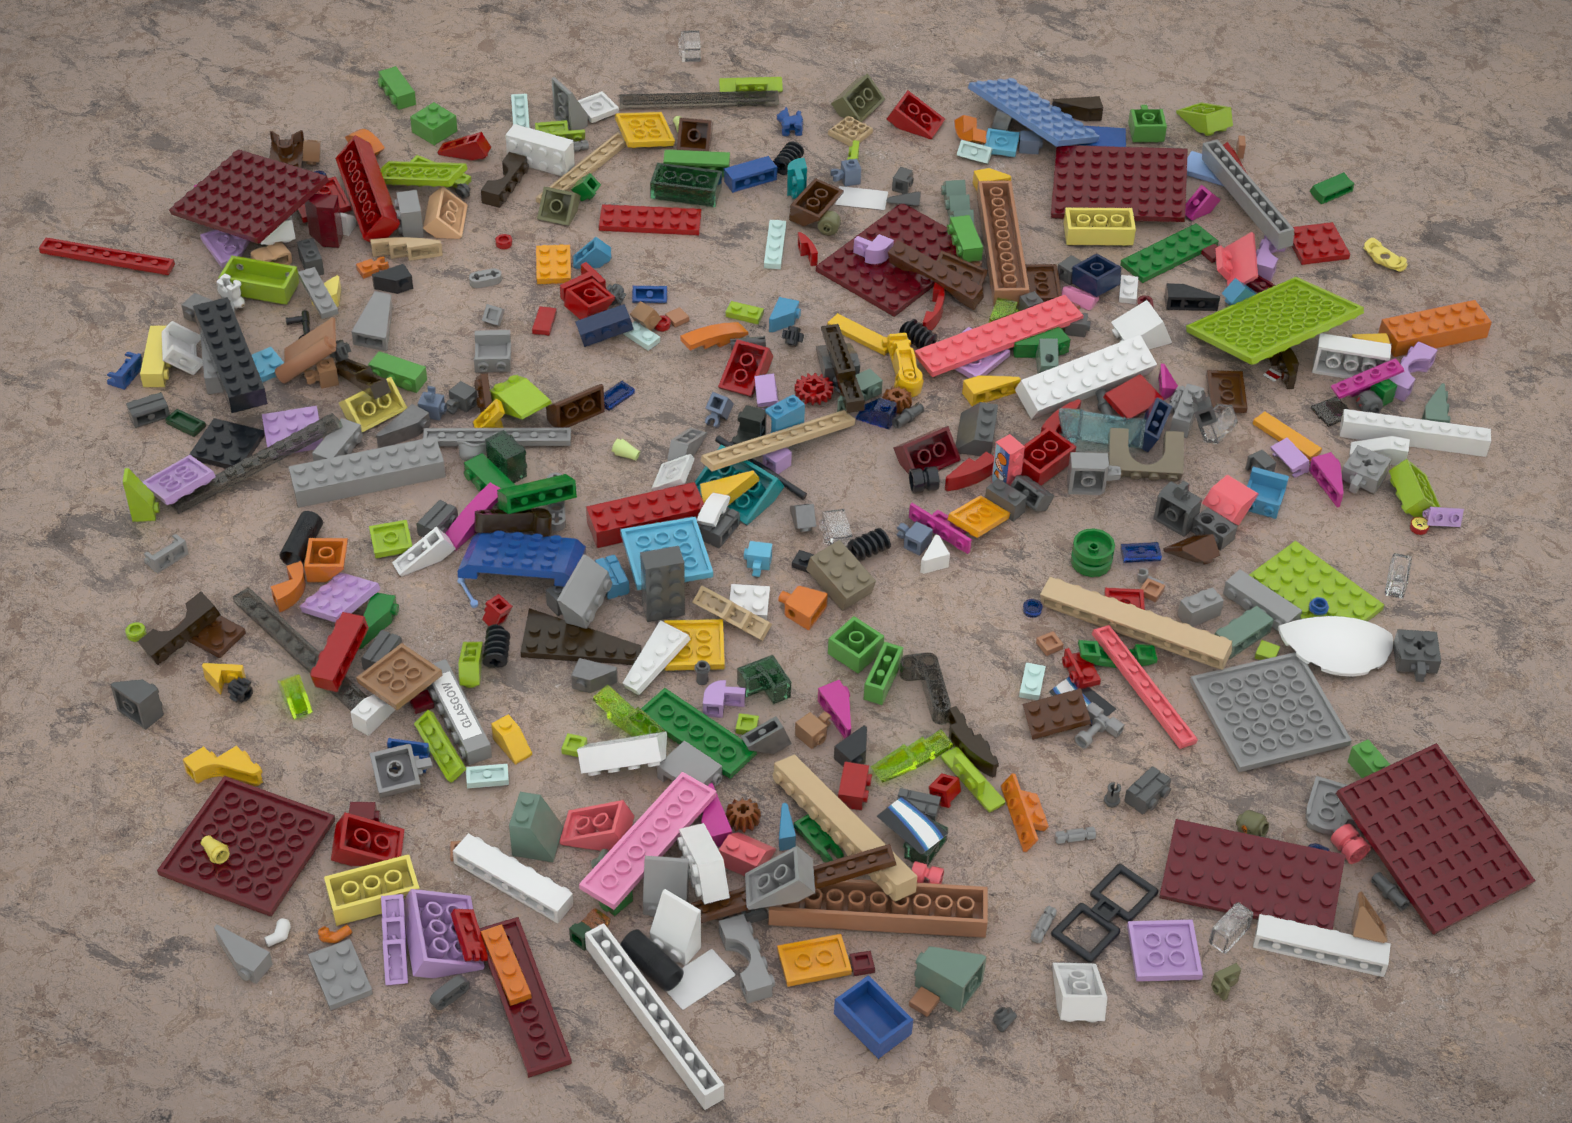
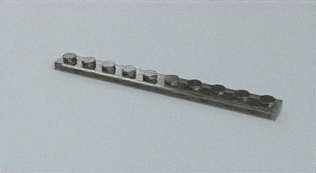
(699, 99)
(259, 461)
(292, 642)

